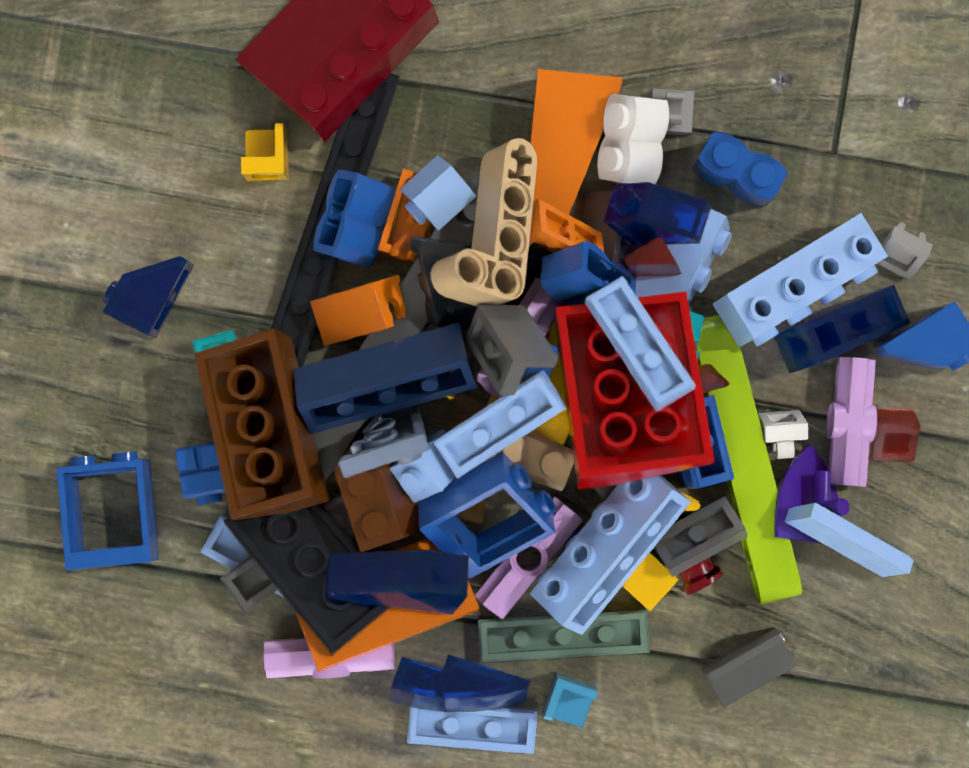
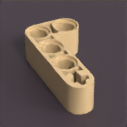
(497, 261)

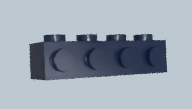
(386, 374)

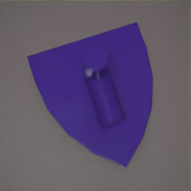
(803, 484)

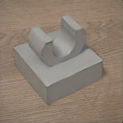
(680, 109)
(905, 251)

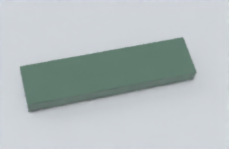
(546, 638)

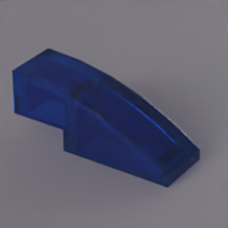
(456, 688)

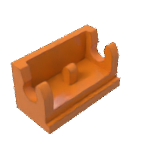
(401, 227)
(558, 230)
(359, 310)

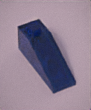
(841, 329)
(400, 579)

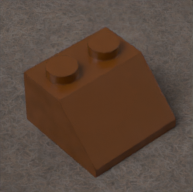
(378, 507)

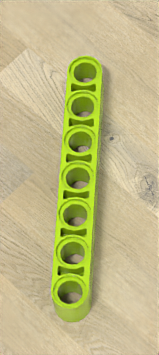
(754, 489)

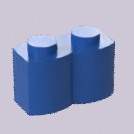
(750, 176)
(353, 218)
(580, 272)

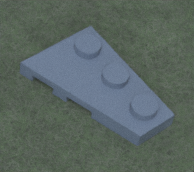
(387, 439)

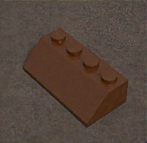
(257, 431)

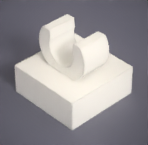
(782, 430)

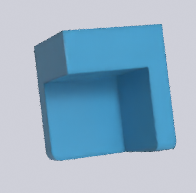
(569, 700)

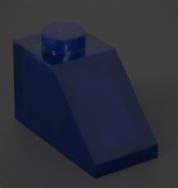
(650, 211)
(147, 294)

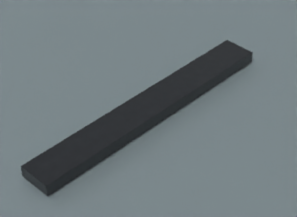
(313, 271)

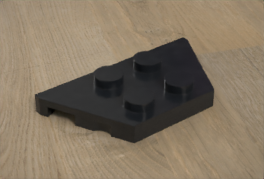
(447, 311)

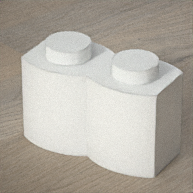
(633, 139)

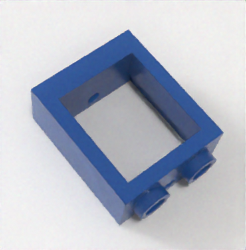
(71, 518)
(500, 541)

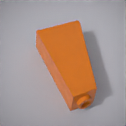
(567, 131)

